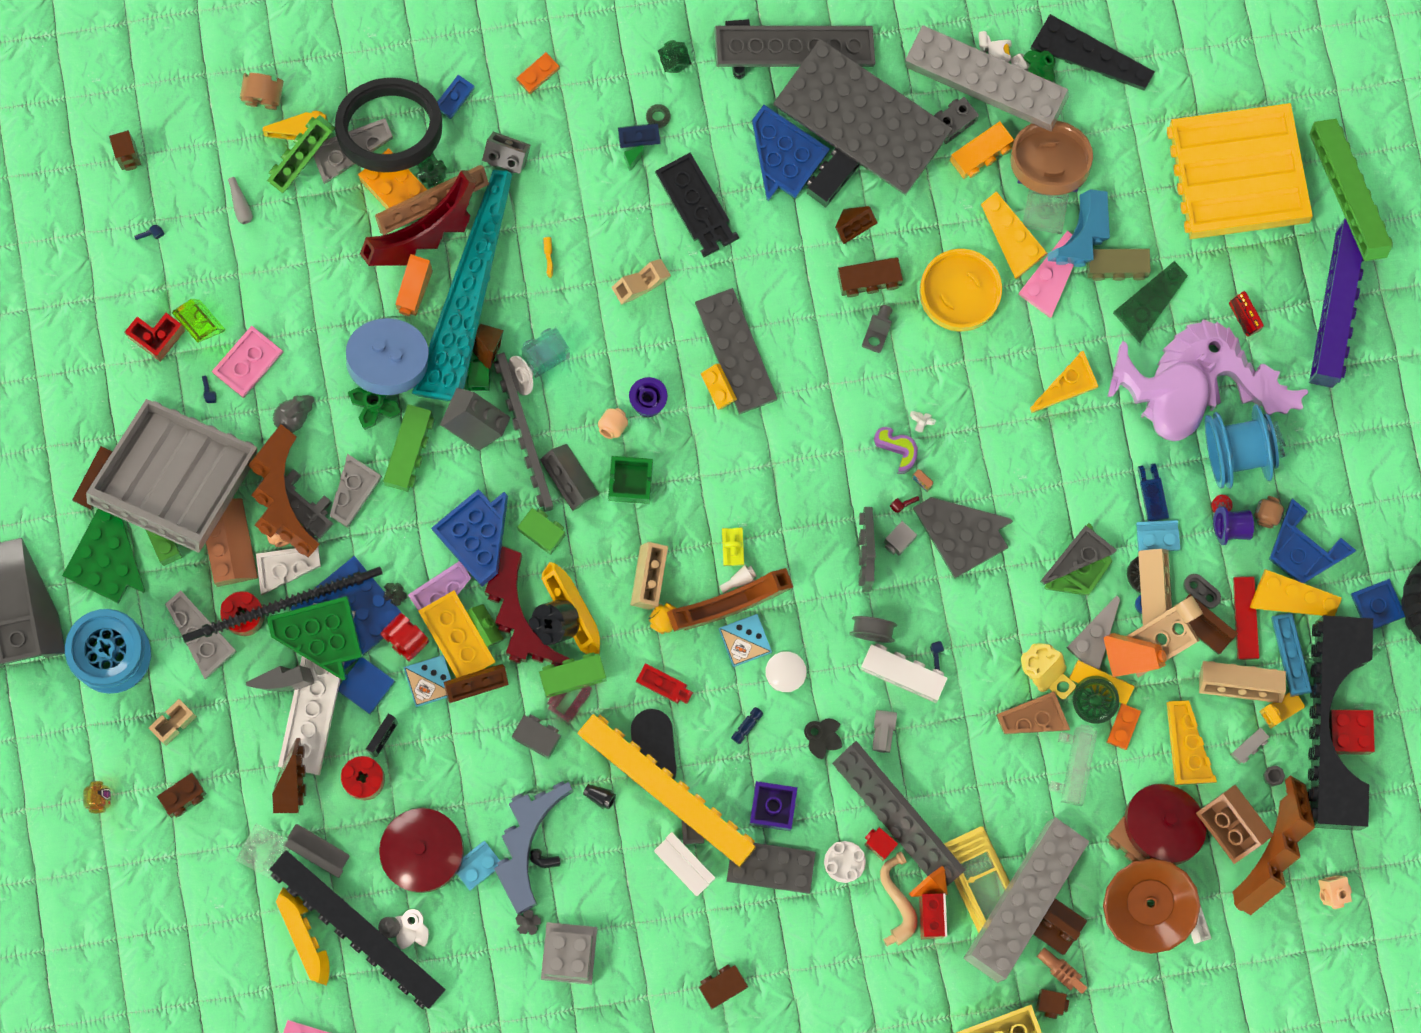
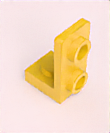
(1278, 712)

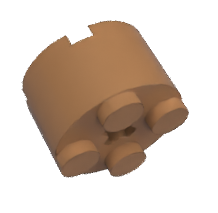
(261, 90)

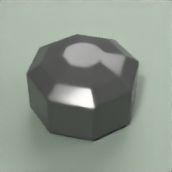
(1273, 776)

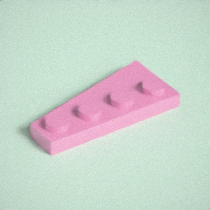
(1047, 282)

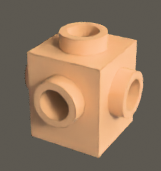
(1335, 891)

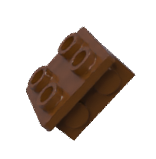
(1060, 927)

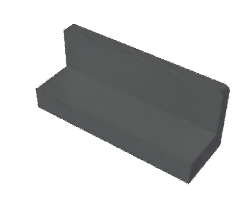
(569, 476)
(316, 850)

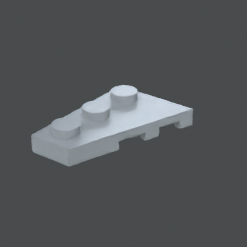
(354, 489)

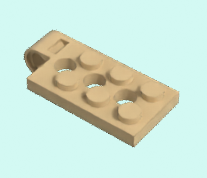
(1176, 643)

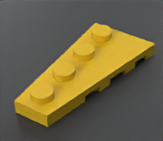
(1014, 238)
(1187, 748)

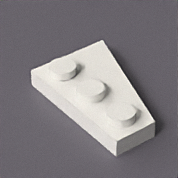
(284, 566)

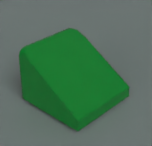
(633, 156)

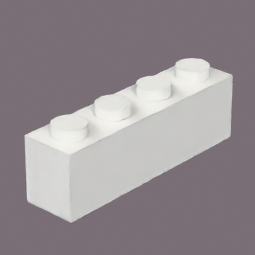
(903, 673)

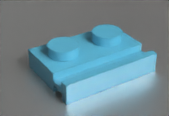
(1158, 535)
(477, 865)

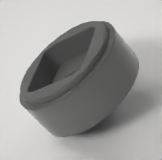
(389, 927)

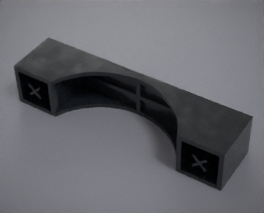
(1335, 795)

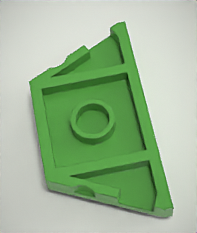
(1081, 580)

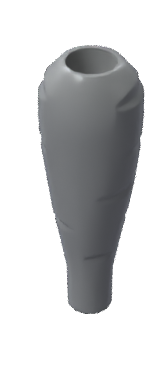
(241, 207)

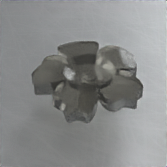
(394, 593)

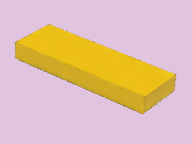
(1083, 670)

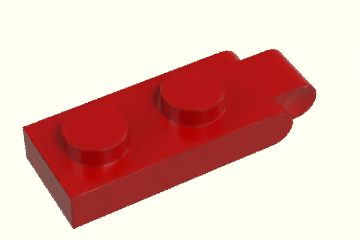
(663, 684)

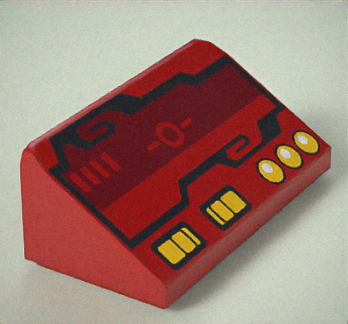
(1246, 314)

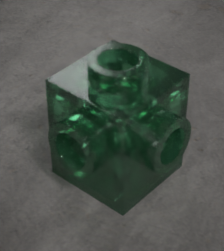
(674, 56)
(431, 171)

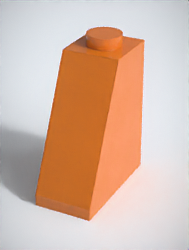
(413, 285)
(1132, 655)

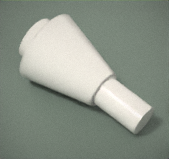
(742, 577)

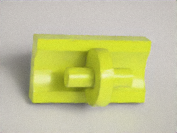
(732, 546)

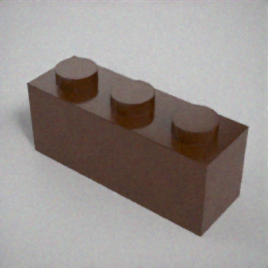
(870, 277)

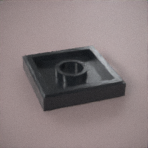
(382, 735)

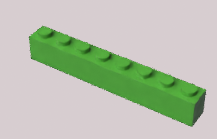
(1351, 190)

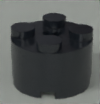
(554, 621)

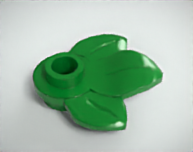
(1039, 65)

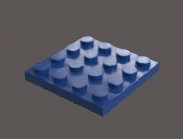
(367, 601)

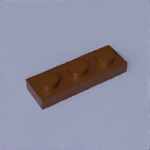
(94, 469)
(476, 683)

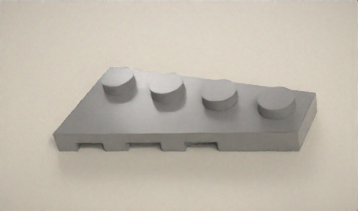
(207, 652)

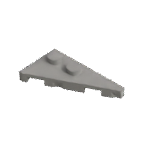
(1090, 644)

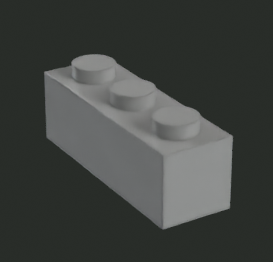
(1250, 746)

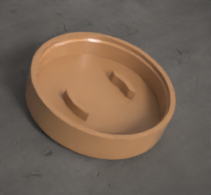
(1051, 160)

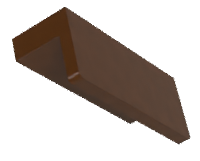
(1212, 629)

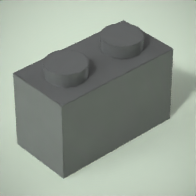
(536, 736)

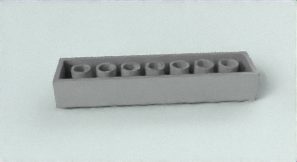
(987, 78)
(1026, 900)

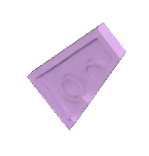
(451, 579)

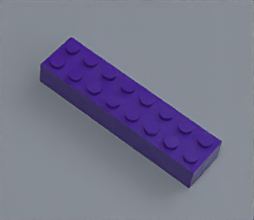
(1337, 309)

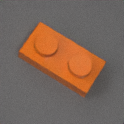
(537, 73)
(1123, 726)

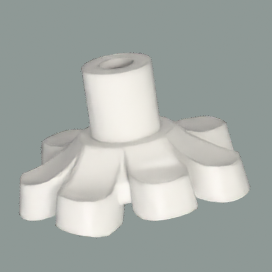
(922, 420)

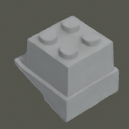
(569, 953)

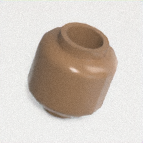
(1269, 512)

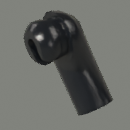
(543, 862)

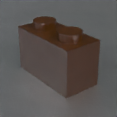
(125, 150)
(723, 986)

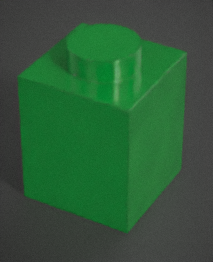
(478, 376)

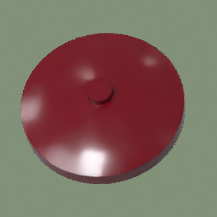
(1164, 824)
(421, 850)

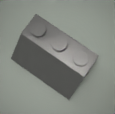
(474, 419)

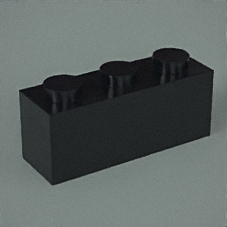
(831, 178)

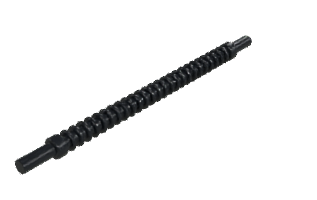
(207, 629)

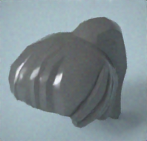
(293, 412)

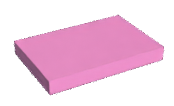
(247, 361)

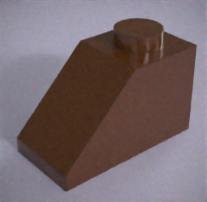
(487, 344)

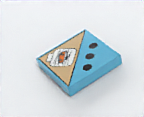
(745, 640)
(427, 680)

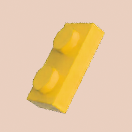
(718, 386)

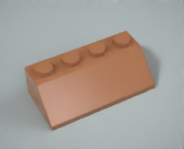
(231, 547)

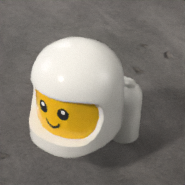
(998, 49)

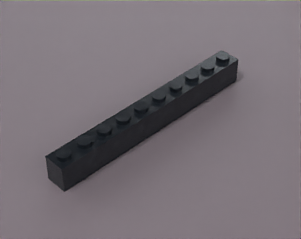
(356, 929)

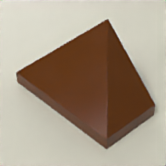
(854, 222)

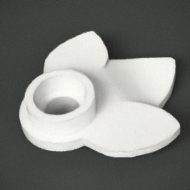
(412, 932)

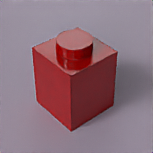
(880, 843)

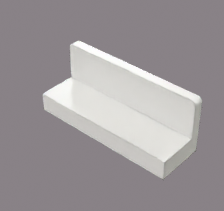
(684, 864)

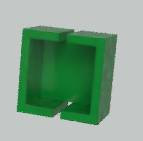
(630, 479)

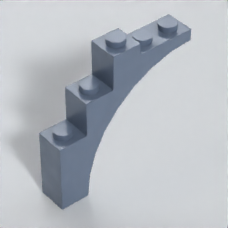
(518, 840)

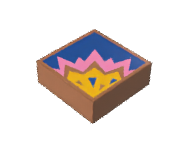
(923, 480)

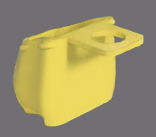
(1046, 669)

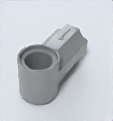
(884, 727)

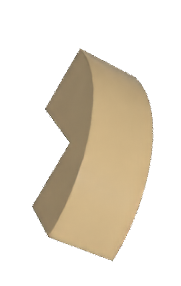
(640, 283)

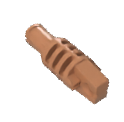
(1062, 971)

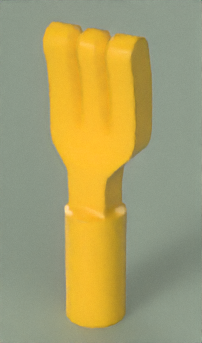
(548, 251)

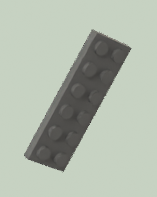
(736, 350)

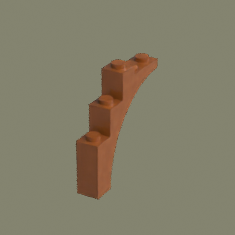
(272, 493)

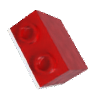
(933, 916)

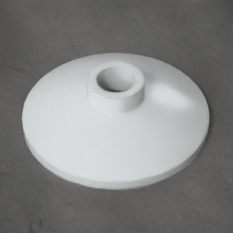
(521, 375)

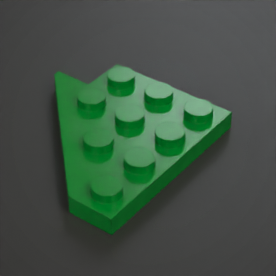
(105, 559)
(320, 633)

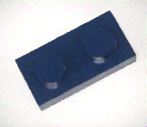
(639, 135)

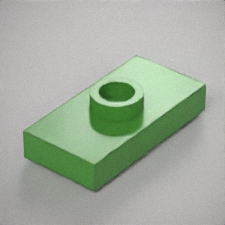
(485, 625)

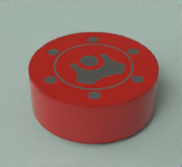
(1221, 501)

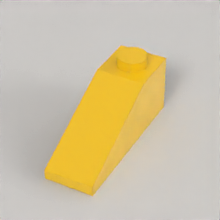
(291, 127)

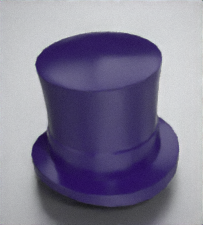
(648, 396)
(1233, 525)

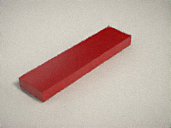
(1245, 618)

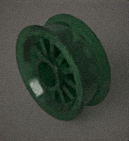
(1103, 716)

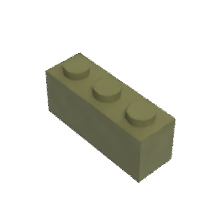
(1119, 264)

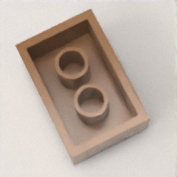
(1234, 824)

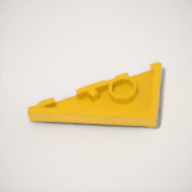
(1072, 382)

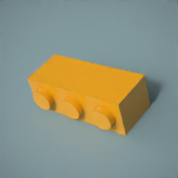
(982, 150)

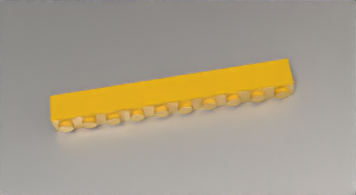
(667, 790)

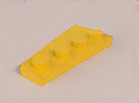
(1288, 595)

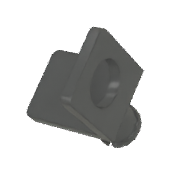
(878, 328)

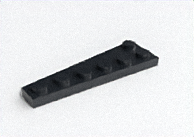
(1085, 51)

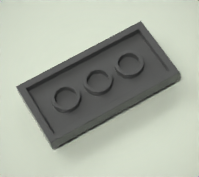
(775, 869)

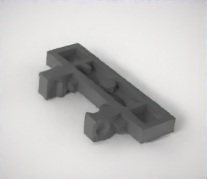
(307, 513)

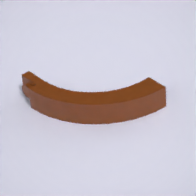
(731, 602)

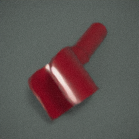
(898, 506)

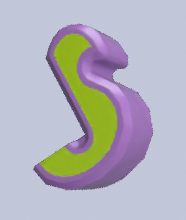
(899, 444)

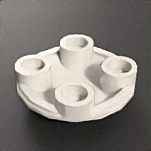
(786, 672)
(844, 861)

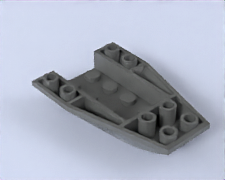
(27, 613)

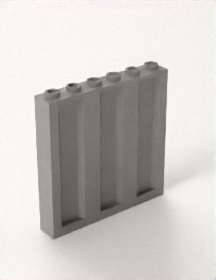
(172, 475)

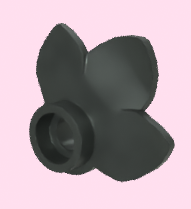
(825, 738)

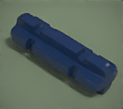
(747, 725)

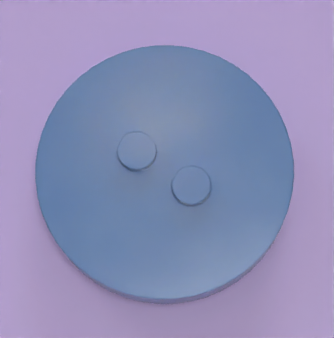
(387, 356)

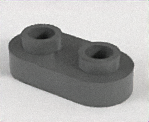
(1203, 589)

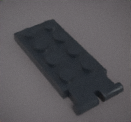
(696, 204)

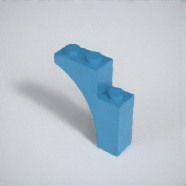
(1089, 232)

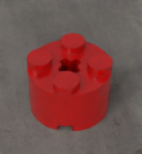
(237, 602)
(405, 637)
(351, 774)

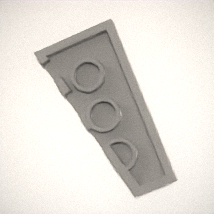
(332, 160)

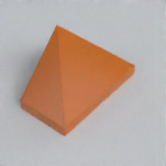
(933, 884)

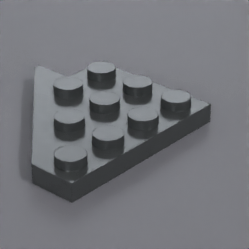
(961, 533)
(867, 552)

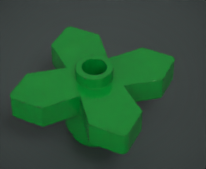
(370, 412)

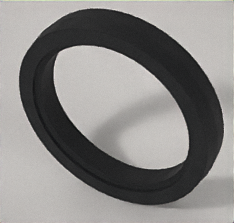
(395, 161)

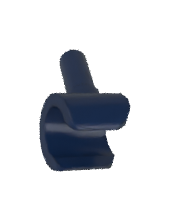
(154, 230)
(209, 396)
(936, 648)

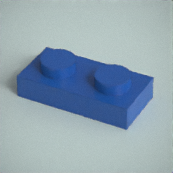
(455, 96)

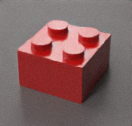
(1352, 731)

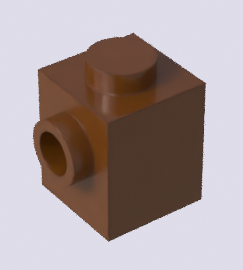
(1052, 1003)

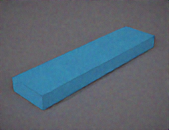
(1291, 654)

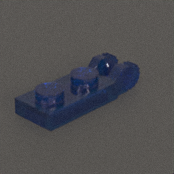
(1153, 494)

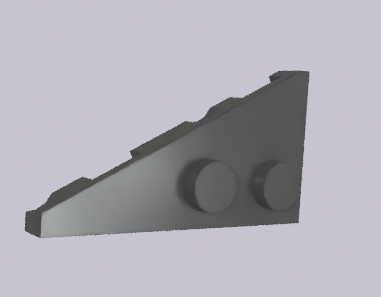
(1083, 551)

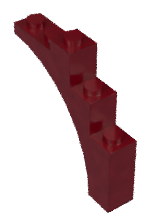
(427, 232)
(510, 617)

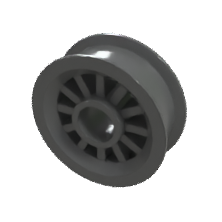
(873, 629)

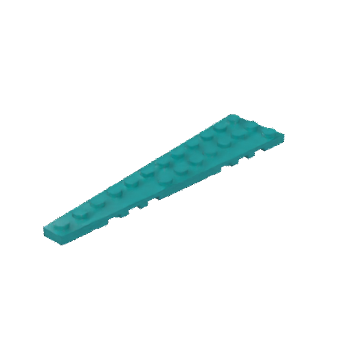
(459, 319)

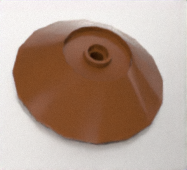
(1155, 926)

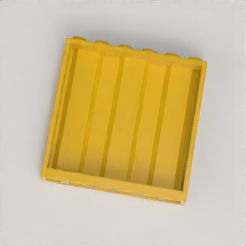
(1239, 171)

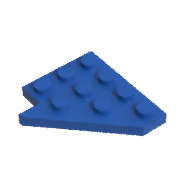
(785, 153)
(475, 534)

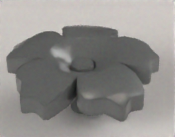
(528, 922)

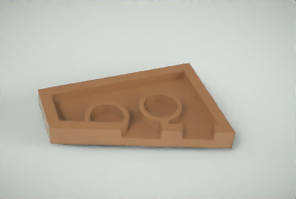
(1037, 715)

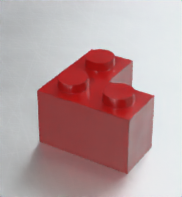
(155, 340)

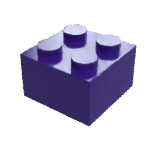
(773, 806)

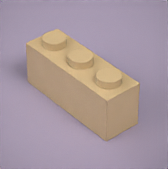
(649, 575)

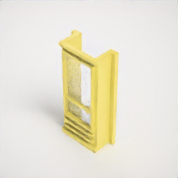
(984, 874)

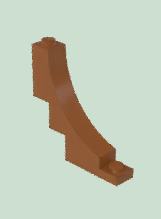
(1292, 825)

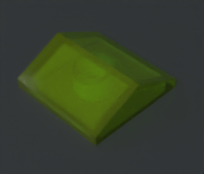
(198, 320)

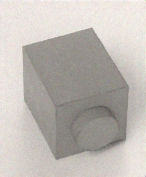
(899, 539)

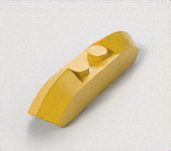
(562, 588)
(315, 962)

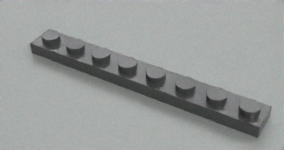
(525, 440)

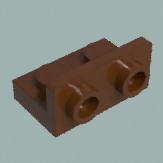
(182, 795)

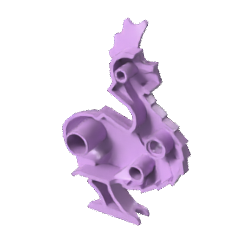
(1188, 380)

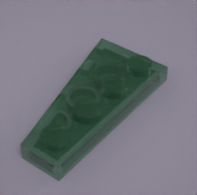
(1148, 303)

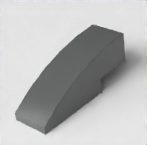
(283, 679)

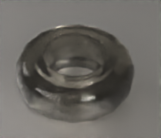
(658, 108)

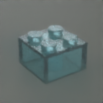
(545, 351)

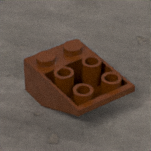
(289, 786)

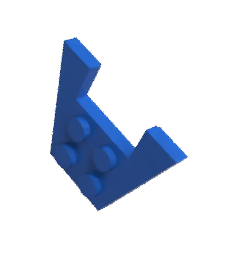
(1298, 553)

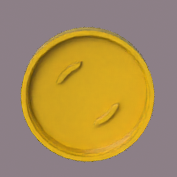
(960, 290)

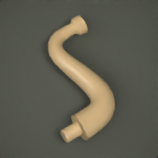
(907, 928)

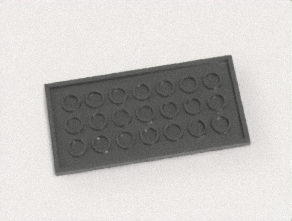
(862, 117)

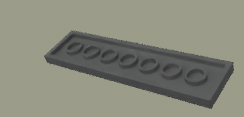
(789, 44)
(896, 813)

